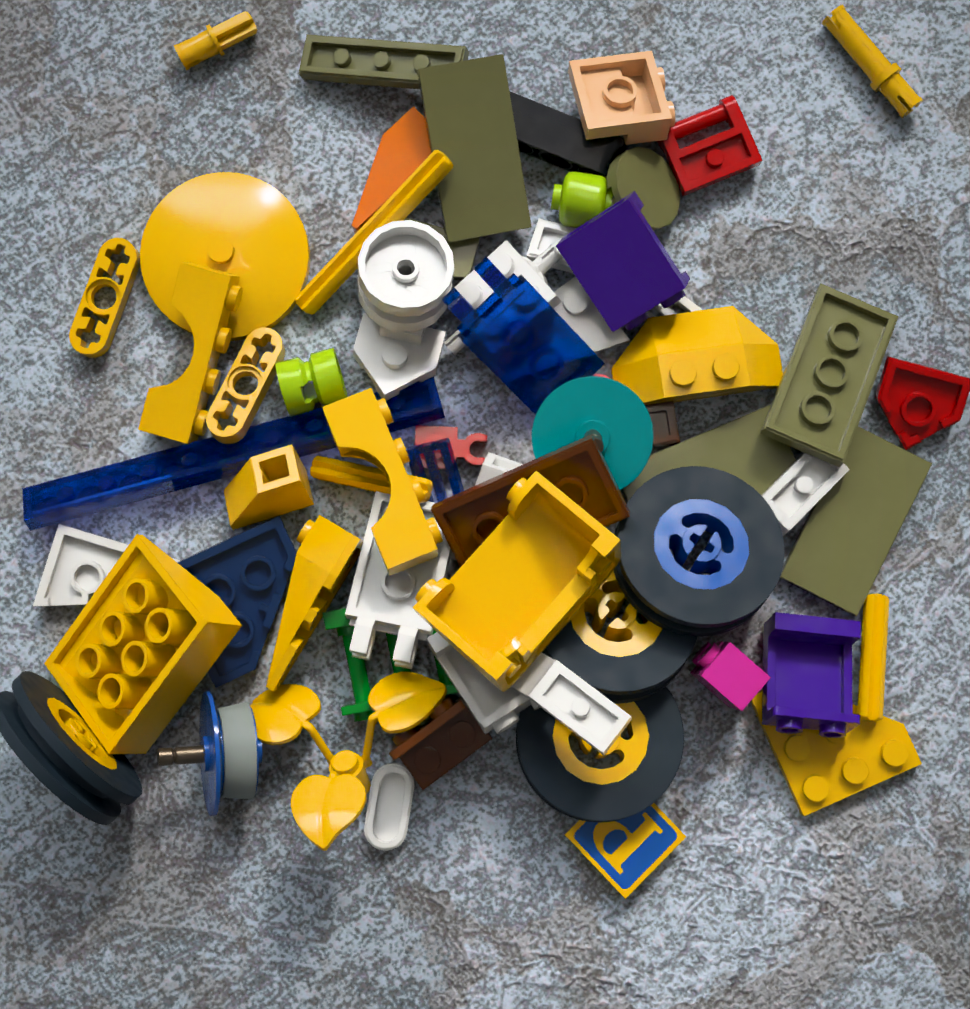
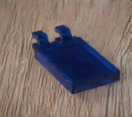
(521, 337)

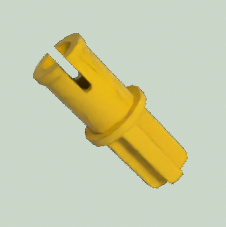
(215, 39)

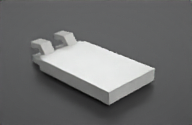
(387, 601)

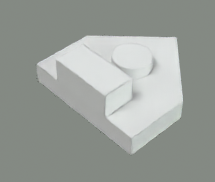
(397, 358)

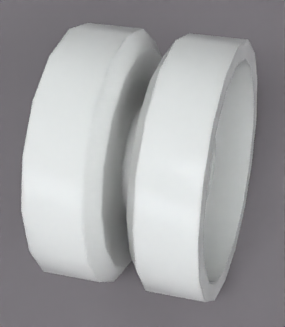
(404, 275)

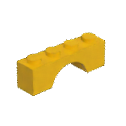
(205, 301)
(362, 432)

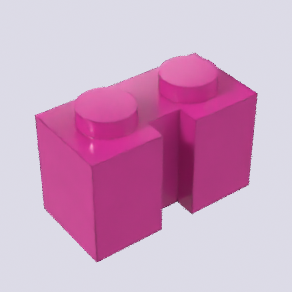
(728, 674)

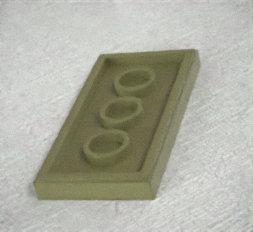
(475, 128)
(829, 375)
(729, 448)
(855, 523)

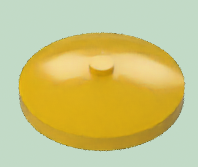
(235, 228)

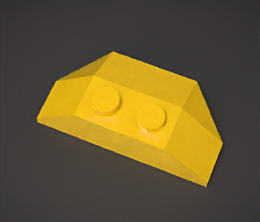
(698, 357)

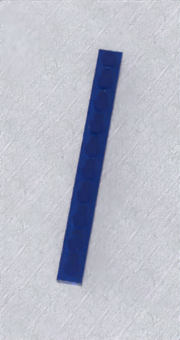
(204, 461)

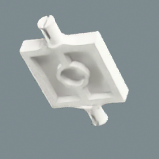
(508, 261)

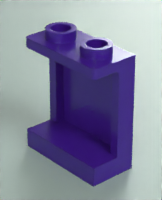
(623, 264)
(809, 674)

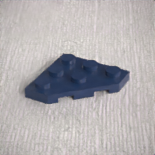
(250, 579)

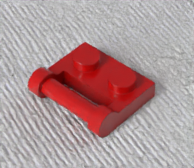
(715, 156)

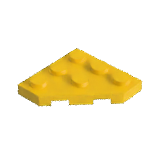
(832, 769)

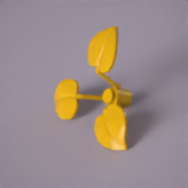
(332, 803)

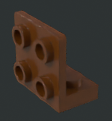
(440, 742)

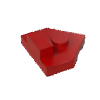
(920, 399)

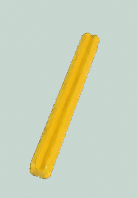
(396, 208)

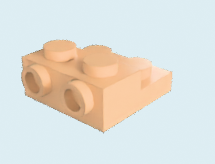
(622, 97)

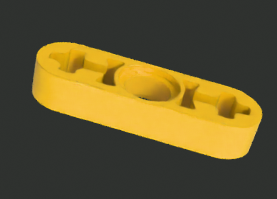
(128, 274)
(223, 408)

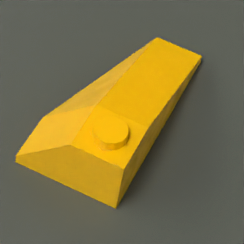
(316, 577)

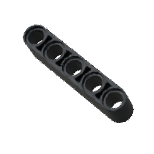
(561, 138)

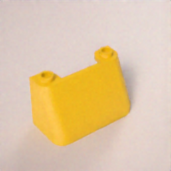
(521, 582)

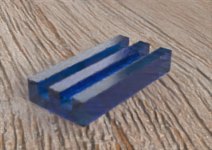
(449, 461)

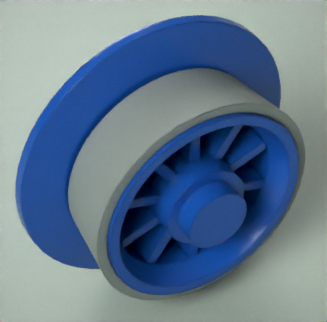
(226, 752)

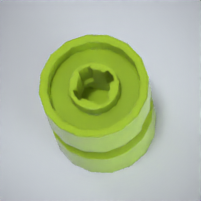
(327, 380)

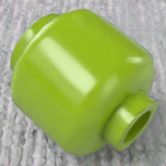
(580, 198)

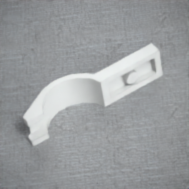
(800, 489)
(573, 702)

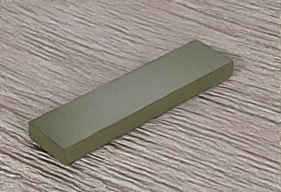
(372, 60)

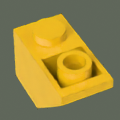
(268, 488)

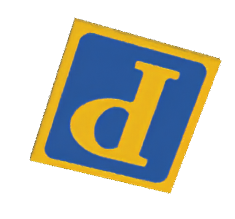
(627, 848)

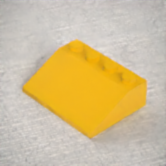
(140, 647)

